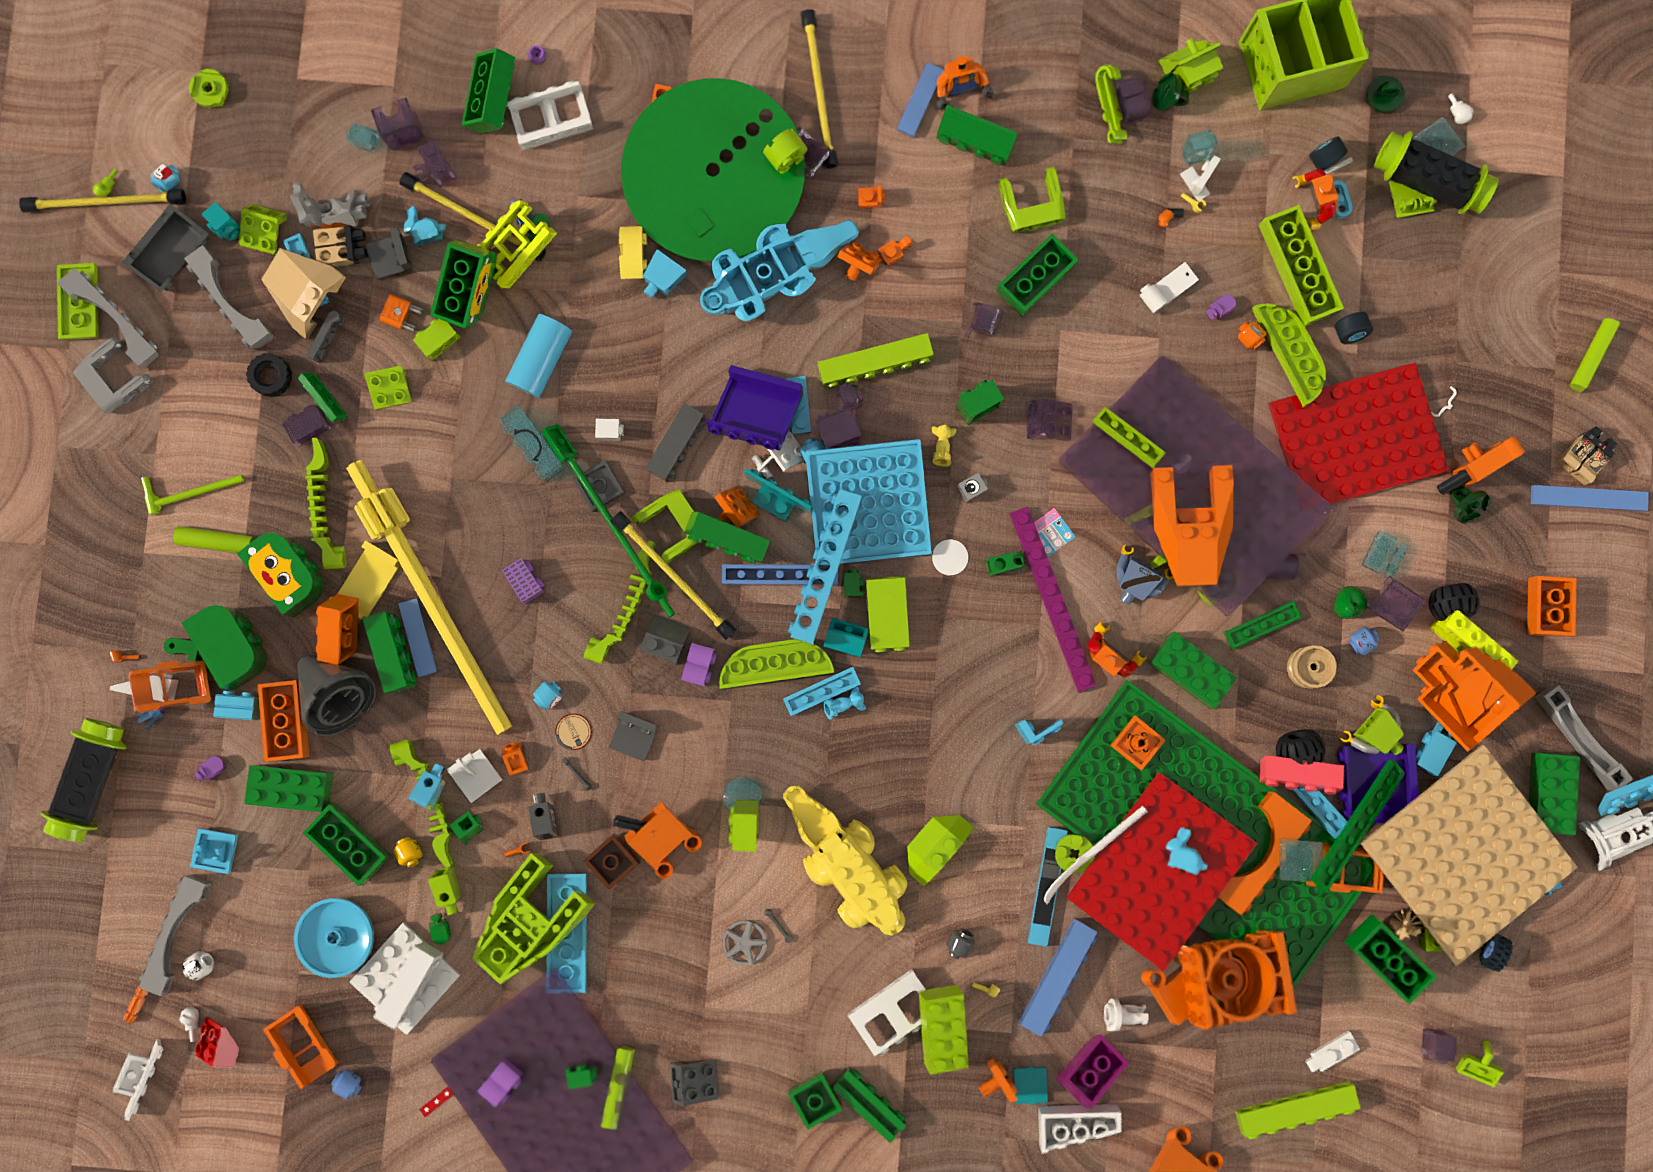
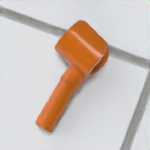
(116, 656)
(516, 851)

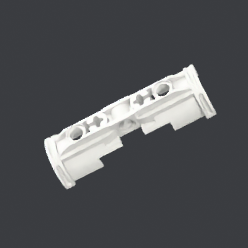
(1608, 830)

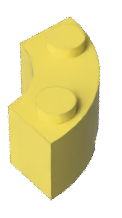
(632, 252)

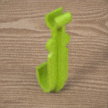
(1109, 102)

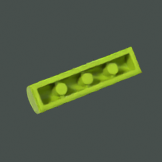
(1594, 354)
(1129, 437)
(210, 539)
(623, 1062)

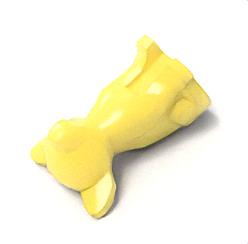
(942, 456)

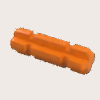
(135, 1005)

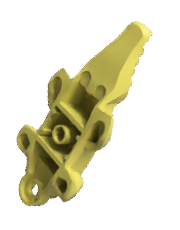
(848, 865)

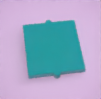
(1031, 1085)

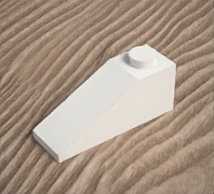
(156, 687)

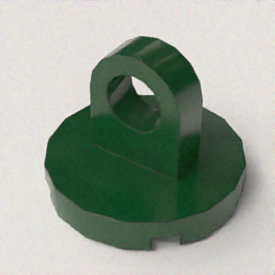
(1169, 93)
(1385, 94)
(1470, 506)

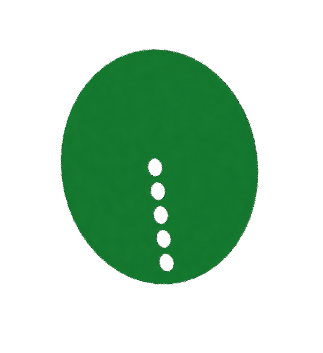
(668, 162)

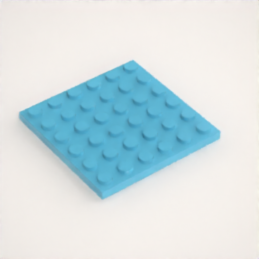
(893, 501)

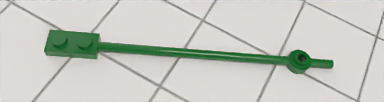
(566, 452)

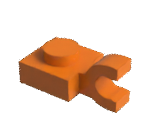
(892, 251)

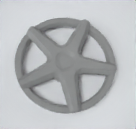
(744, 943)

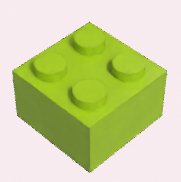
(744, 825)

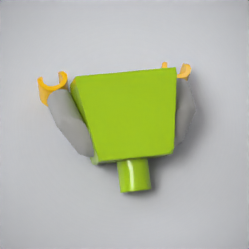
(1379, 732)

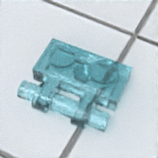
(1379, 552)

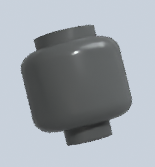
(960, 943)

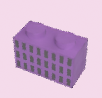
(523, 580)

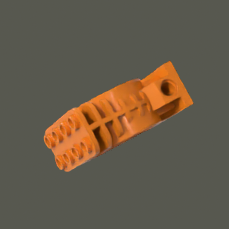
(1252, 989)

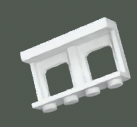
(554, 128)
(886, 1003)

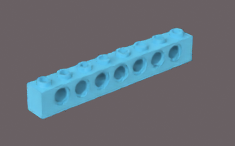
(840, 499)

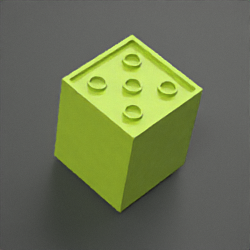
(1302, 50)

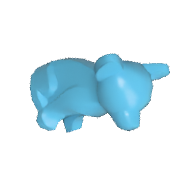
(833, 707)

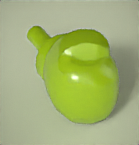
(104, 187)

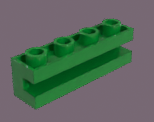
(869, 1104)

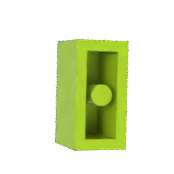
(436, 338)

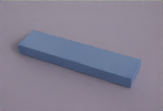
(919, 100)
(418, 637)

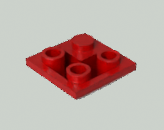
(216, 1045)

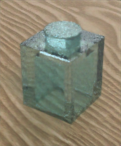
(362, 137)

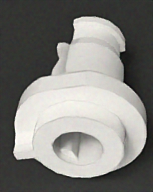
(1118, 1015)

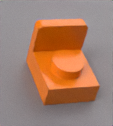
(871, 197)
(514, 758)

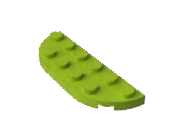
(1294, 350)
(774, 663)

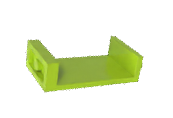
(887, 613)

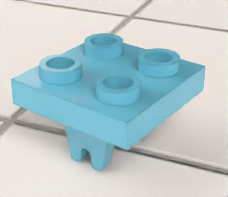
(214, 851)

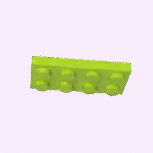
(77, 318)

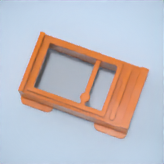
(142, 691)
(1377, 883)
(314, 1068)

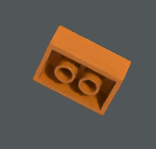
(1551, 606)
(337, 629)

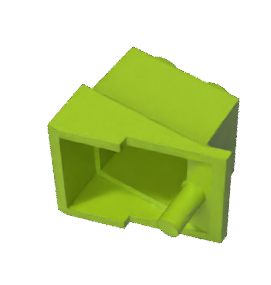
(1194, 64)

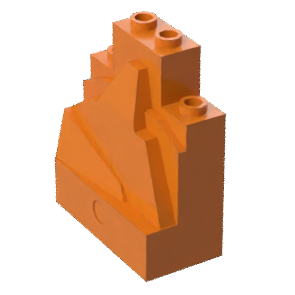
(1469, 692)

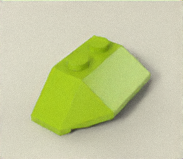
(936, 846)

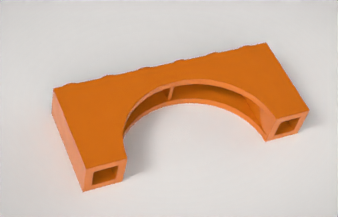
(1284, 823)

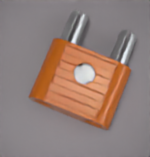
(397, 312)

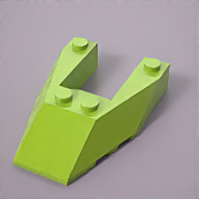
(518, 931)

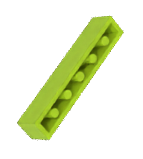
(875, 360)
(1297, 1109)

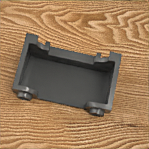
(164, 247)

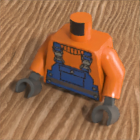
(961, 77)

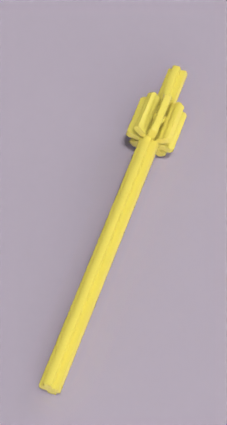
(385, 517)

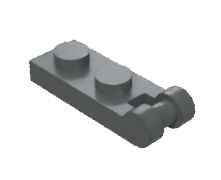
(325, 336)

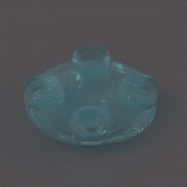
(740, 790)

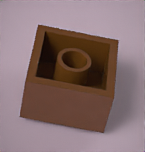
(612, 861)

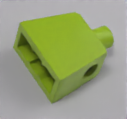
(445, 889)

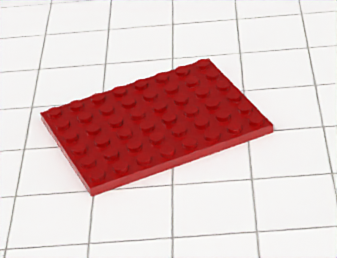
(1361, 435)
(1144, 898)

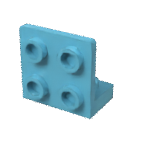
(1026, 731)

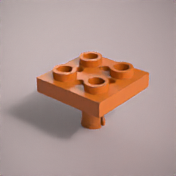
(859, 259)
(736, 507)
(1150, 741)
(998, 1081)

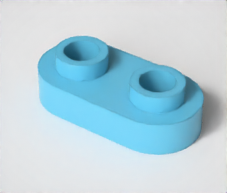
(1344, 200)

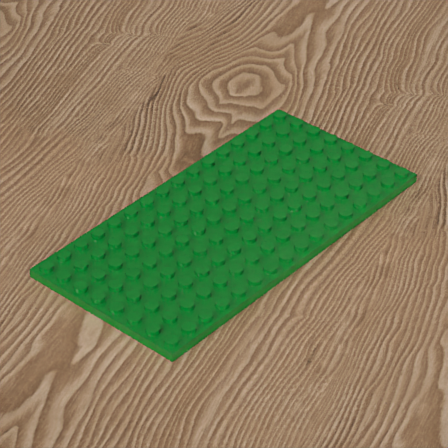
(1102, 786)

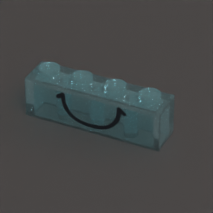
(532, 443)

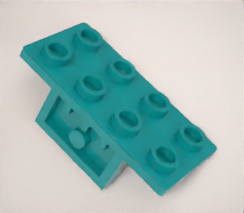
(774, 499)

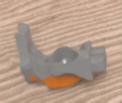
(340, 211)

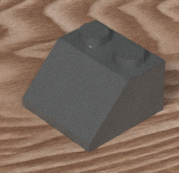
(665, 639)

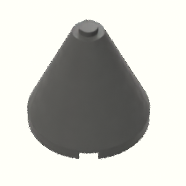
(332, 695)

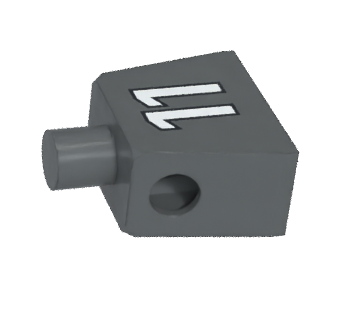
(543, 826)

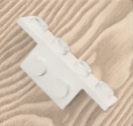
(134, 1076)

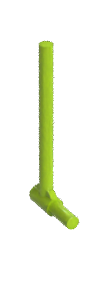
(155, 504)

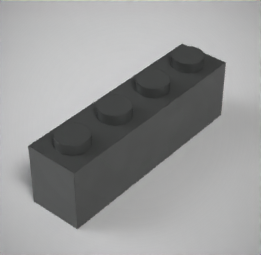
(675, 443)

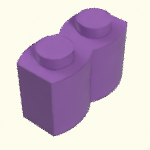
(698, 664)
(500, 1082)

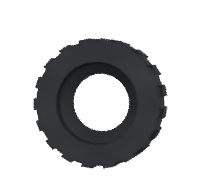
(256, 366)

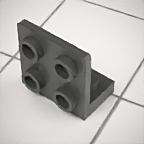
(389, 255)
(633, 736)
(693, 1082)

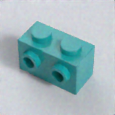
(221, 222)
(846, 638)

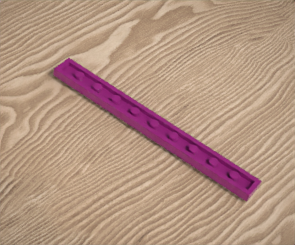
(1052, 599)

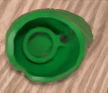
(1350, 602)

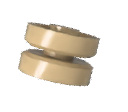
(1319, 675)

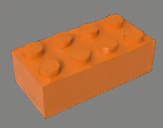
(281, 722)

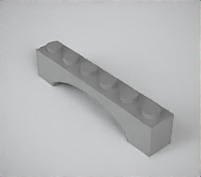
(205, 267)
(78, 287)
(1604, 766)
(158, 974)

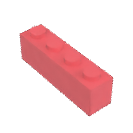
(1293, 775)

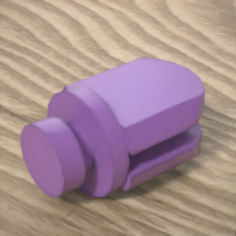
(1221, 307)
(210, 768)

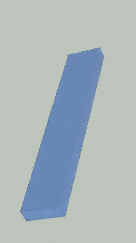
(1589, 498)

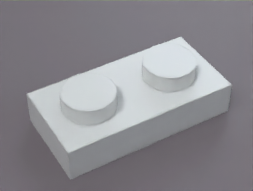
(1208, 168)

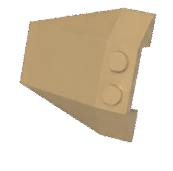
(300, 287)

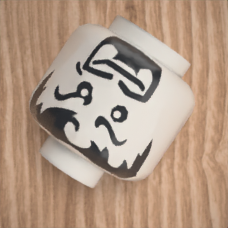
(198, 965)

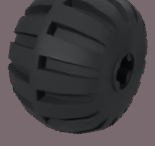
(1451, 598)
(1301, 746)

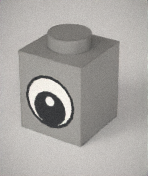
(973, 487)

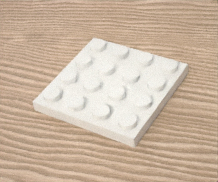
(381, 971)

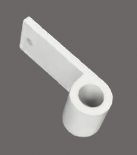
(1168, 288)

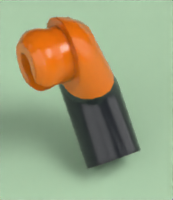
(1168, 214)

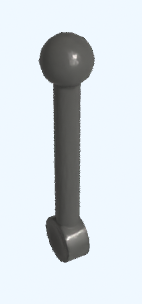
(587, 786)
(788, 938)

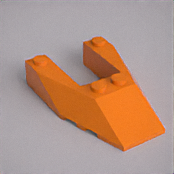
(1194, 537)

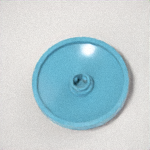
(334, 937)

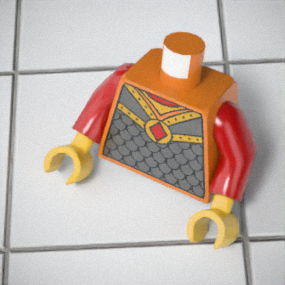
(1323, 194)
(1110, 657)

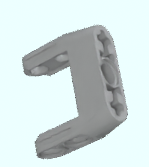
(99, 387)

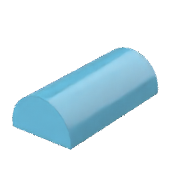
(539, 355)

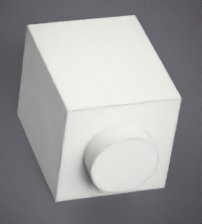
(609, 430)

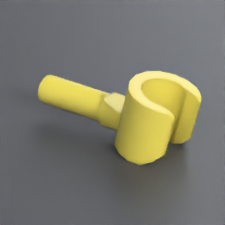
(1193, 202)
(992, 991)

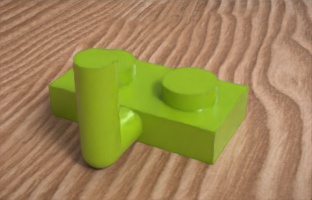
(1481, 1069)

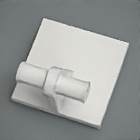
(786, 457)
(474, 775)

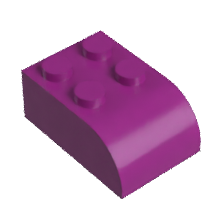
(1092, 1071)

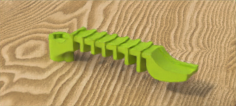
(332, 556)
(598, 649)
(404, 753)

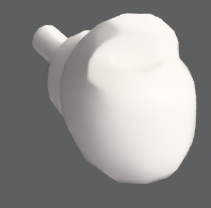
(1461, 110)
(190, 1019)

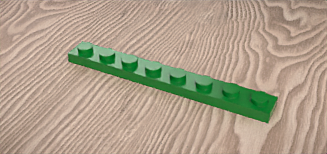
(1357, 826)

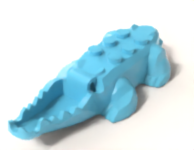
(772, 268)

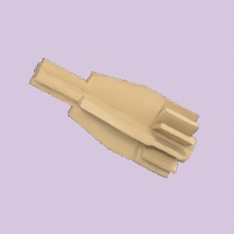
(1405, 925)

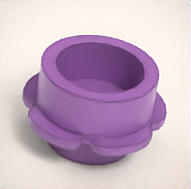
(537, 50)

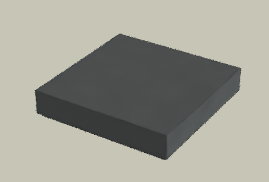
(603, 482)

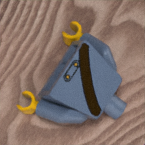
(1139, 578)

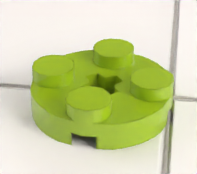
(204, 79)
(1063, 852)

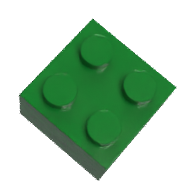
(979, 401)
(815, 1100)

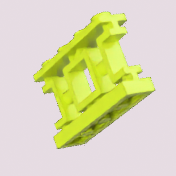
(526, 251)
(1463, 634)

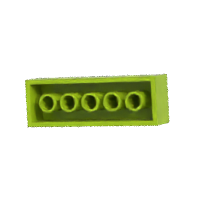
(1301, 266)

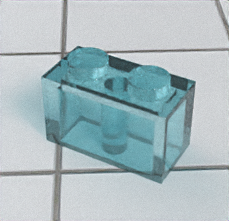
(1199, 147)

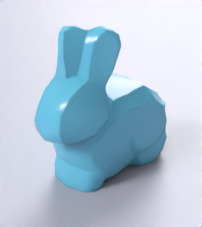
(423, 230)
(1184, 856)

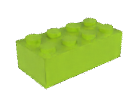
(943, 1029)

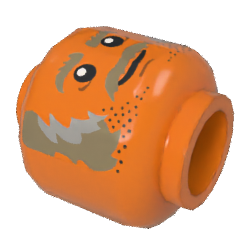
(1252, 335)

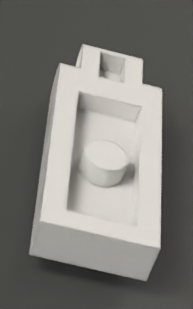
(1332, 1052)

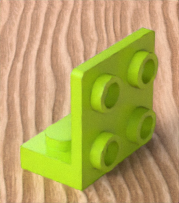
(260, 228)

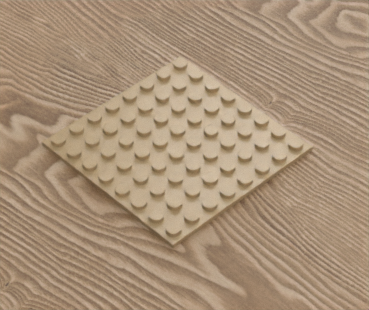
(1469, 855)

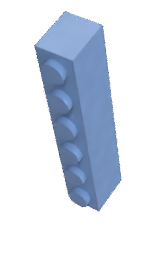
(769, 575)
(1057, 978)

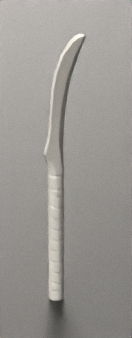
(1094, 850)

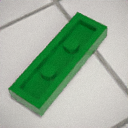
(322, 397)

